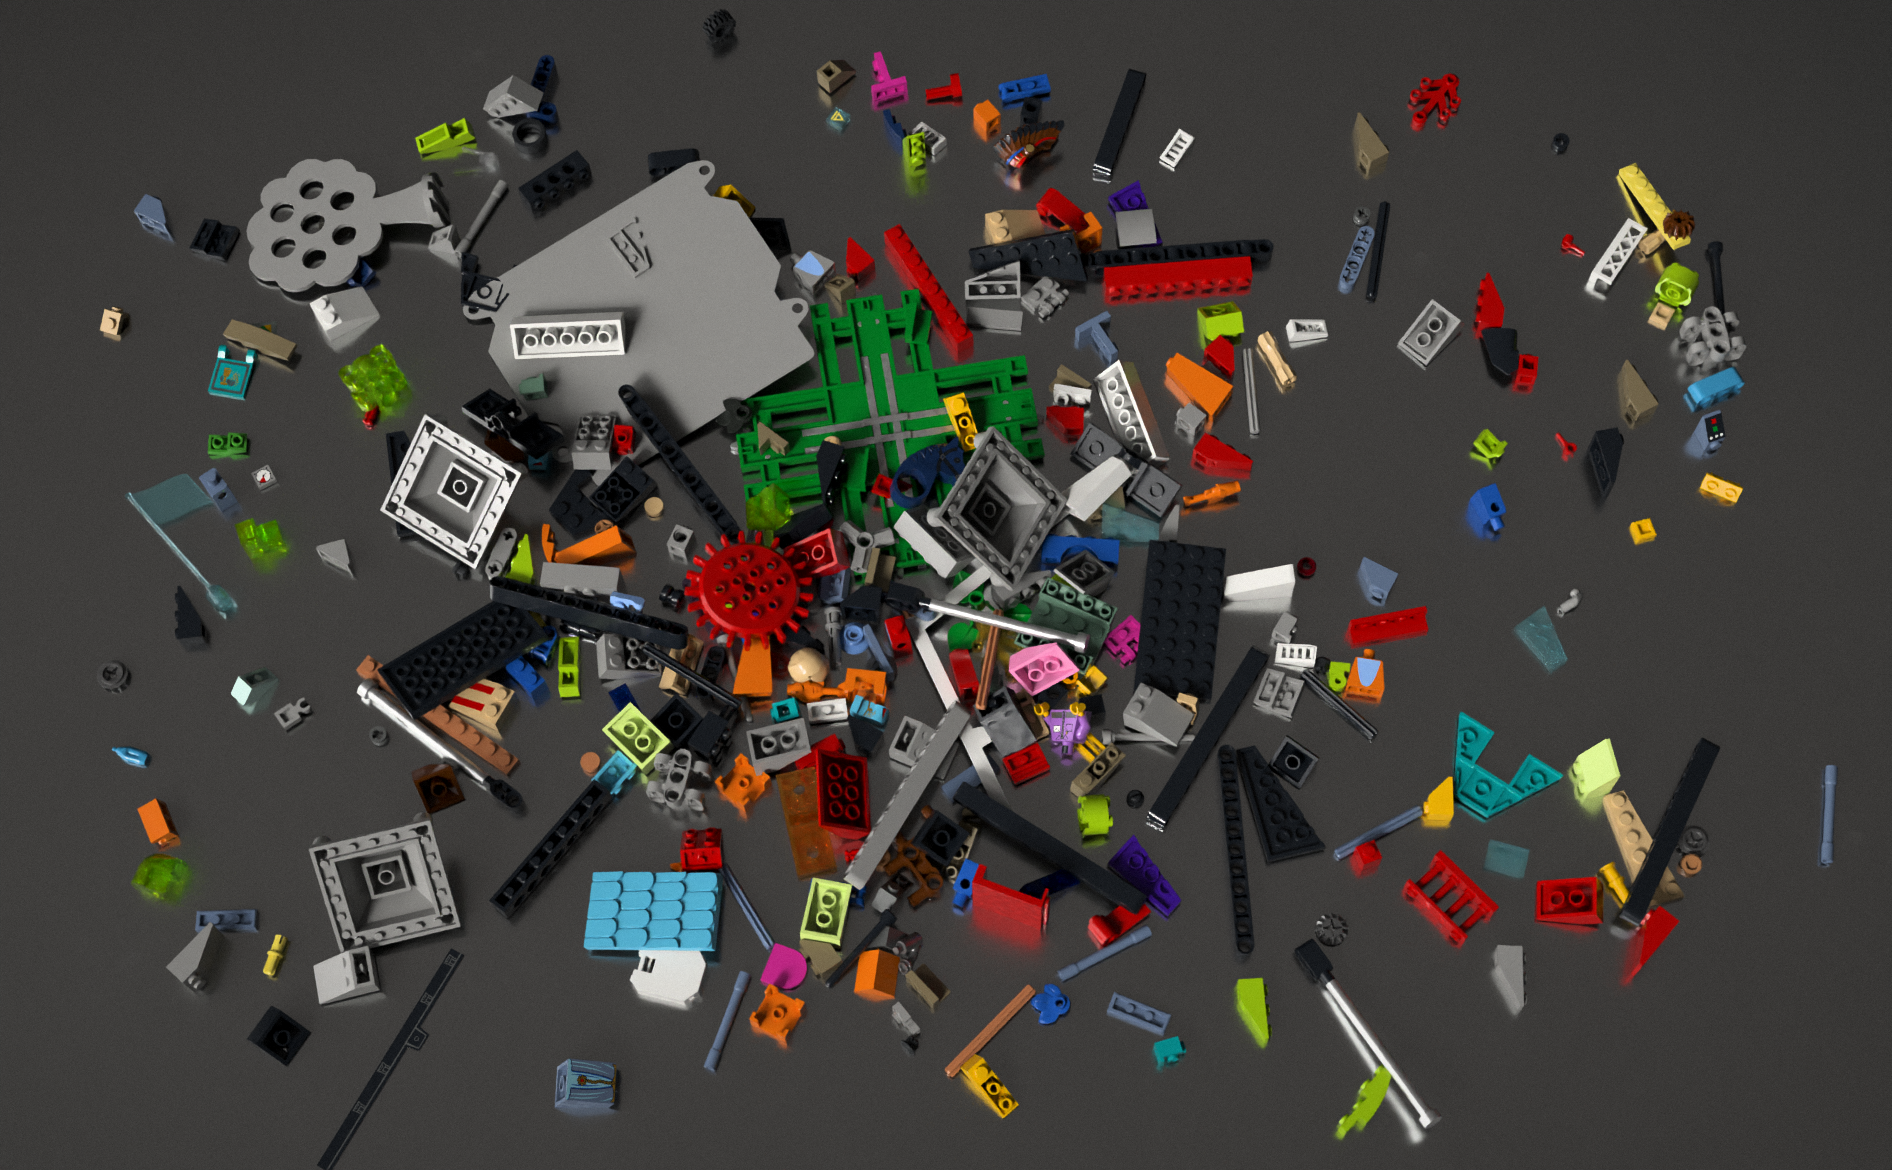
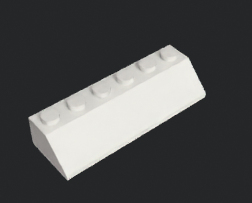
(568, 335)
(1131, 413)

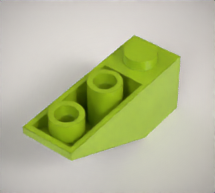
(914, 149)
(523, 563)
(1252, 1002)

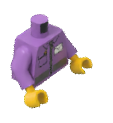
(1066, 726)

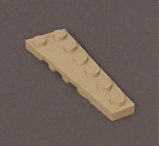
(1636, 843)

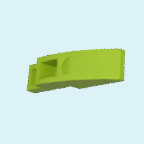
(1373, 1094)

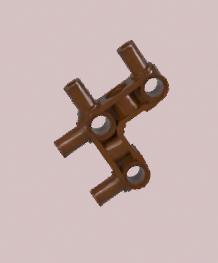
(917, 865)

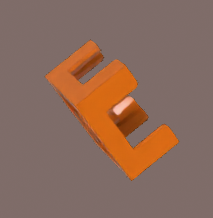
(1089, 238)
(868, 681)
(742, 784)
(778, 1014)

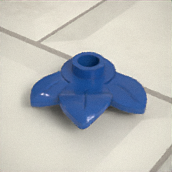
(1047, 1004)

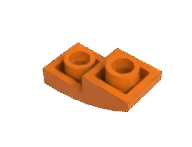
(549, 547)

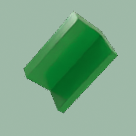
(917, 325)
(858, 471)

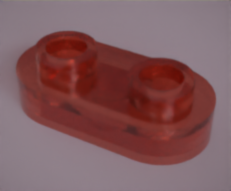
(776, 659)

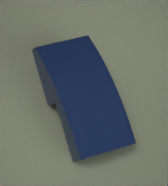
(894, 129)

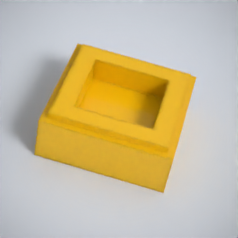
(1643, 529)

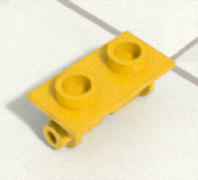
(1718, 486)

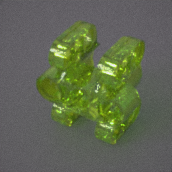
(373, 379)

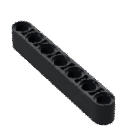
(1119, 122)

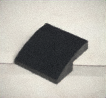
(214, 239)

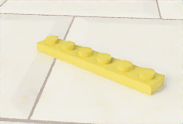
(1649, 201)

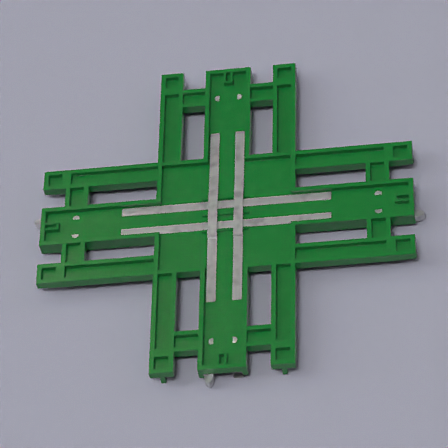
(882, 413)

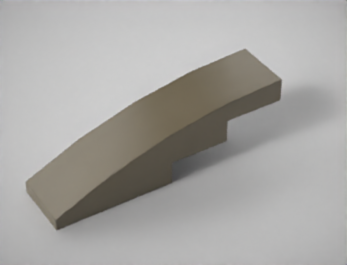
(260, 339)

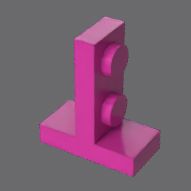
(886, 86)

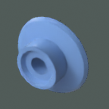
(853, 645)

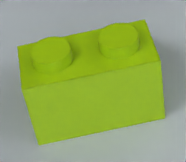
(1221, 319)

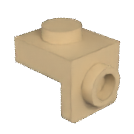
(113, 320)
(1189, 702)

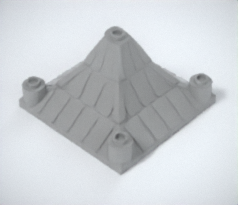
(452, 490)
(999, 508)
(385, 885)

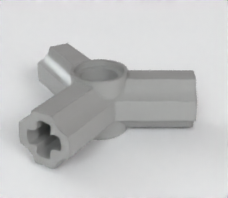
(863, 553)

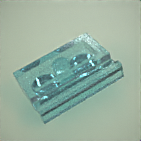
(1506, 859)

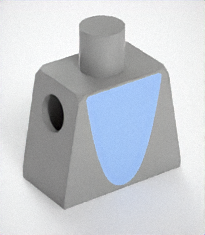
(812, 270)

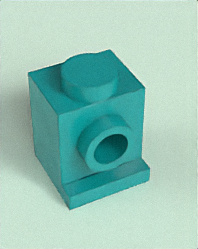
(777, 710)
(1169, 1050)

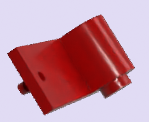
(1055, 203)
(1116, 923)

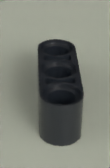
(669, 161)
(711, 665)

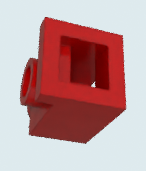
(1527, 369)
(627, 433)

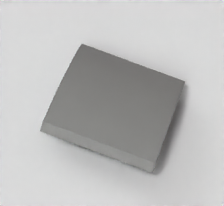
(1136, 227)
(1279, 693)

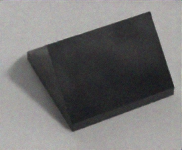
(1293, 761)

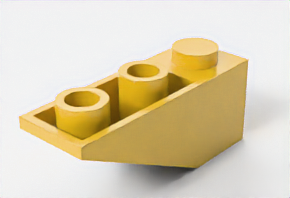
(961, 419)
(989, 1085)

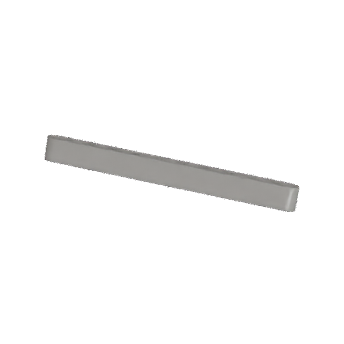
(907, 795)

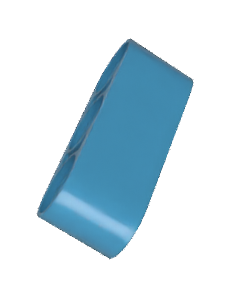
(1716, 386)

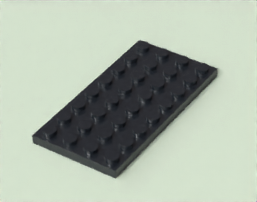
(1180, 618)
(461, 656)

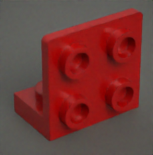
(701, 849)

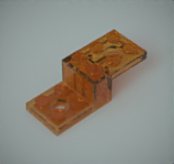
(803, 823)

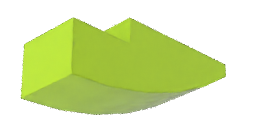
(445, 137)
(569, 667)

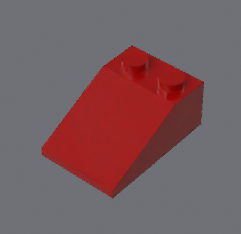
(822, 553)
(1570, 900)
(1655, 929)

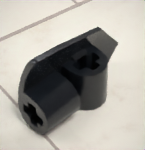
(1502, 348)

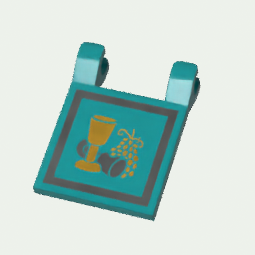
(231, 376)

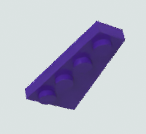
(1132, 199)
(1141, 873)

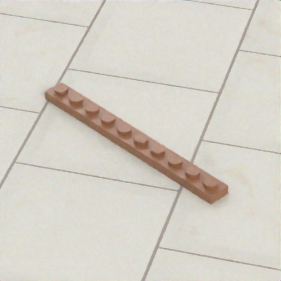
(452, 726)

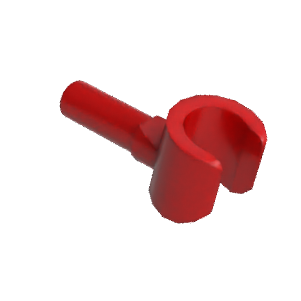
(1567, 242)
(1566, 444)

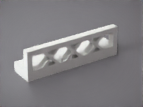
(1616, 249)

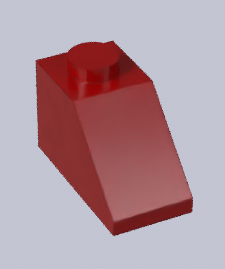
(858, 261)
(1221, 355)

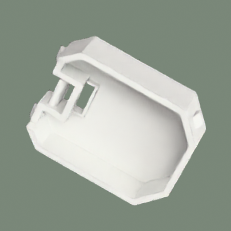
(675, 975)

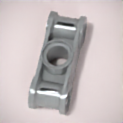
(502, 553)

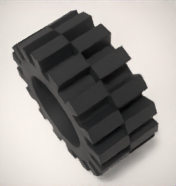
(719, 25)

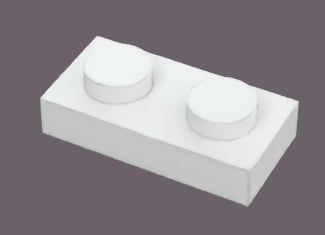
(827, 711)

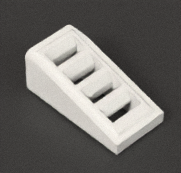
(1184, 136)
(932, 148)
(1295, 332)
(1311, 649)

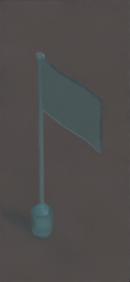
(169, 502)

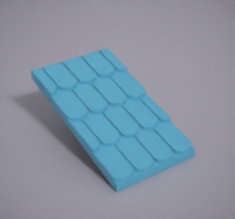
(653, 911)

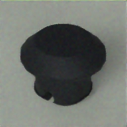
(460, 568)
(1322, 664)
(1135, 798)
(909, 1045)

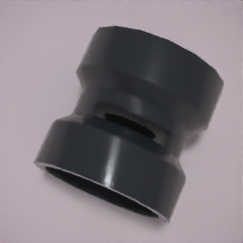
(672, 595)

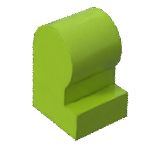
(1337, 675)

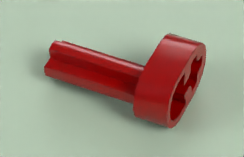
(953, 89)

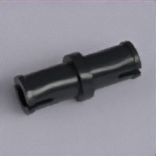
(579, 629)

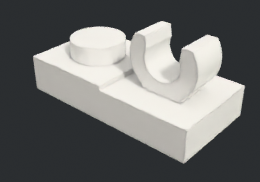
(1078, 395)

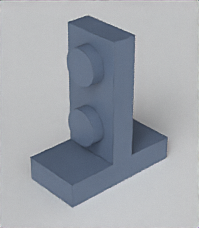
(1096, 328)

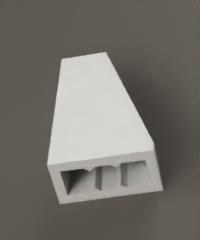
(1095, 487)
(1259, 584)

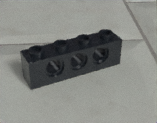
(558, 172)

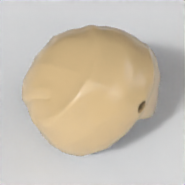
(808, 665)

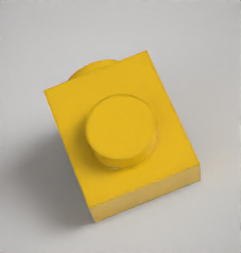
(1092, 681)

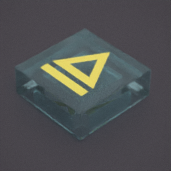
(838, 119)

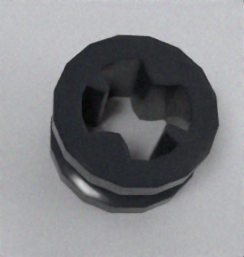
(1565, 139)

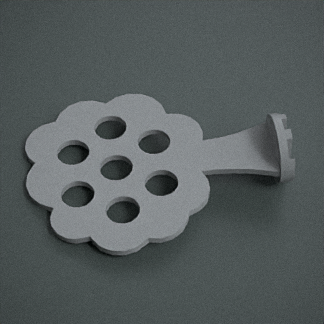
(367, 214)

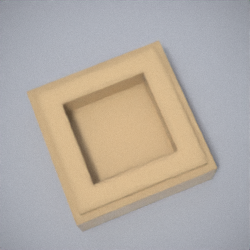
(1662, 314)

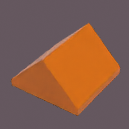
(877, 973)

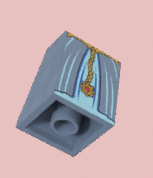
(586, 1084)

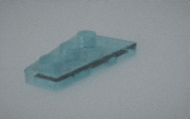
(1127, 526)
(1542, 639)

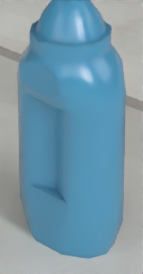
(132, 754)

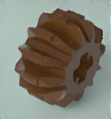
(1678, 224)

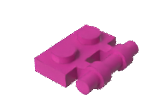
(1122, 636)

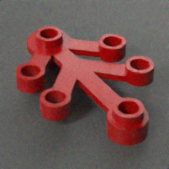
(1436, 97)

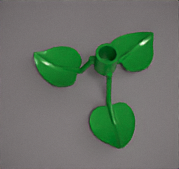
(961, 634)

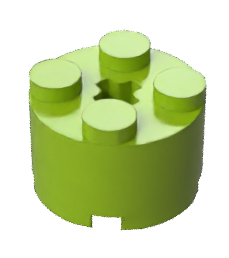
(1677, 285)
(1094, 814)

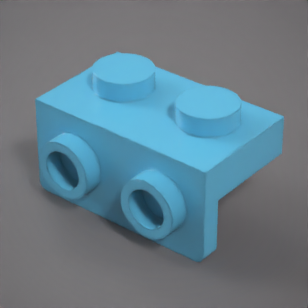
(615, 772)

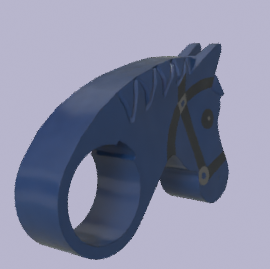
(931, 463)

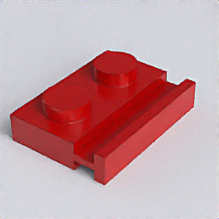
(1026, 763)

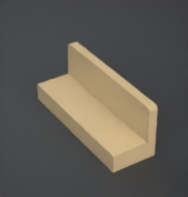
(688, 657)

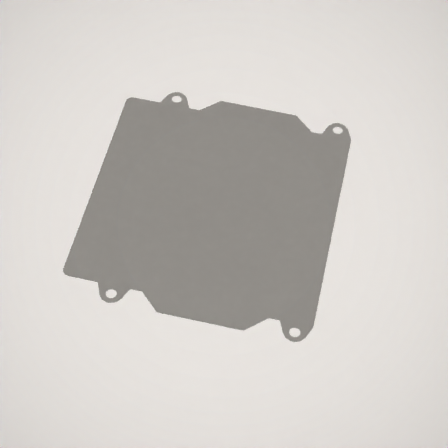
(694, 322)

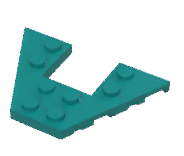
(1481, 788)

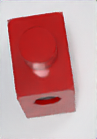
(898, 634)

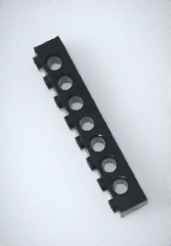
(550, 849)

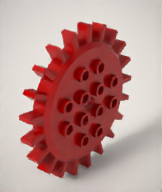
(739, 619)

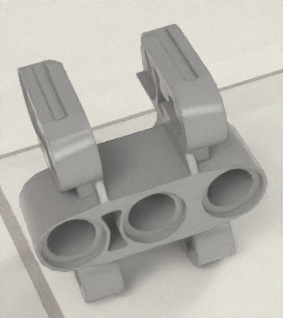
(1715, 337)
(664, 792)

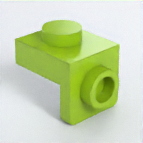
(1489, 444)

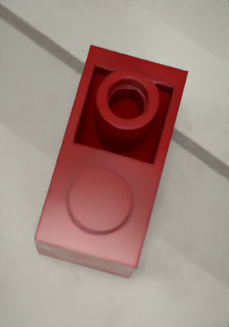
(1066, 419)

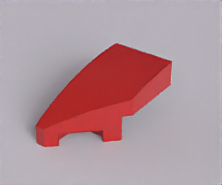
(882, 486)

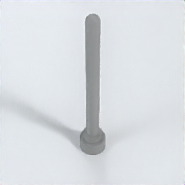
(721, 640)
(1110, 736)

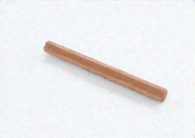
(988, 665)
(990, 1030)

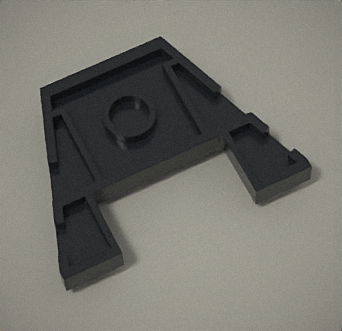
(473, 281)
(574, 509)

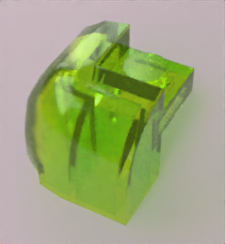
(158, 873)

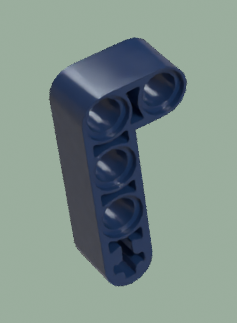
(545, 63)

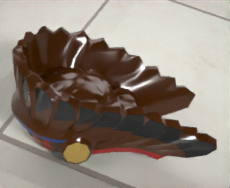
(1027, 141)

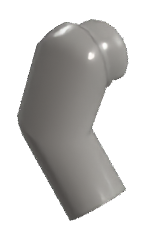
(1577, 596)

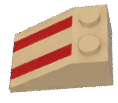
(486, 703)

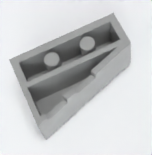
(512, 98)
(995, 284)

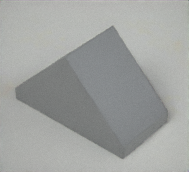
(445, 240)
(337, 553)

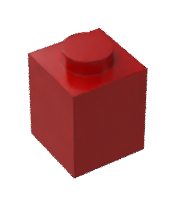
(1367, 855)

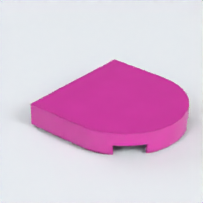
(784, 968)

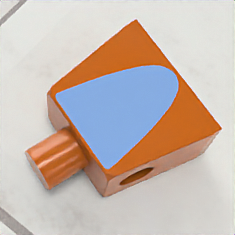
(1366, 675)

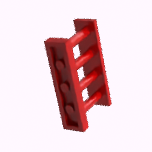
(1456, 877)

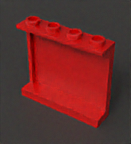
(1009, 901)

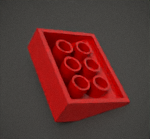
(843, 794)

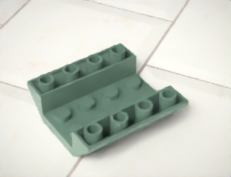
(1071, 612)

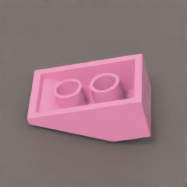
(1041, 667)

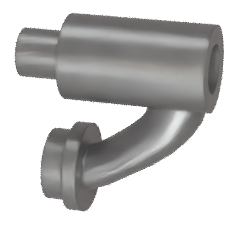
(909, 943)

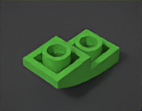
(230, 444)

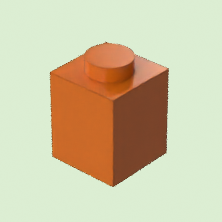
(987, 115)

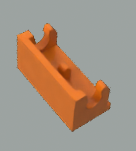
(157, 821)

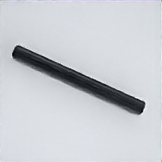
(1378, 250)
(692, 676)

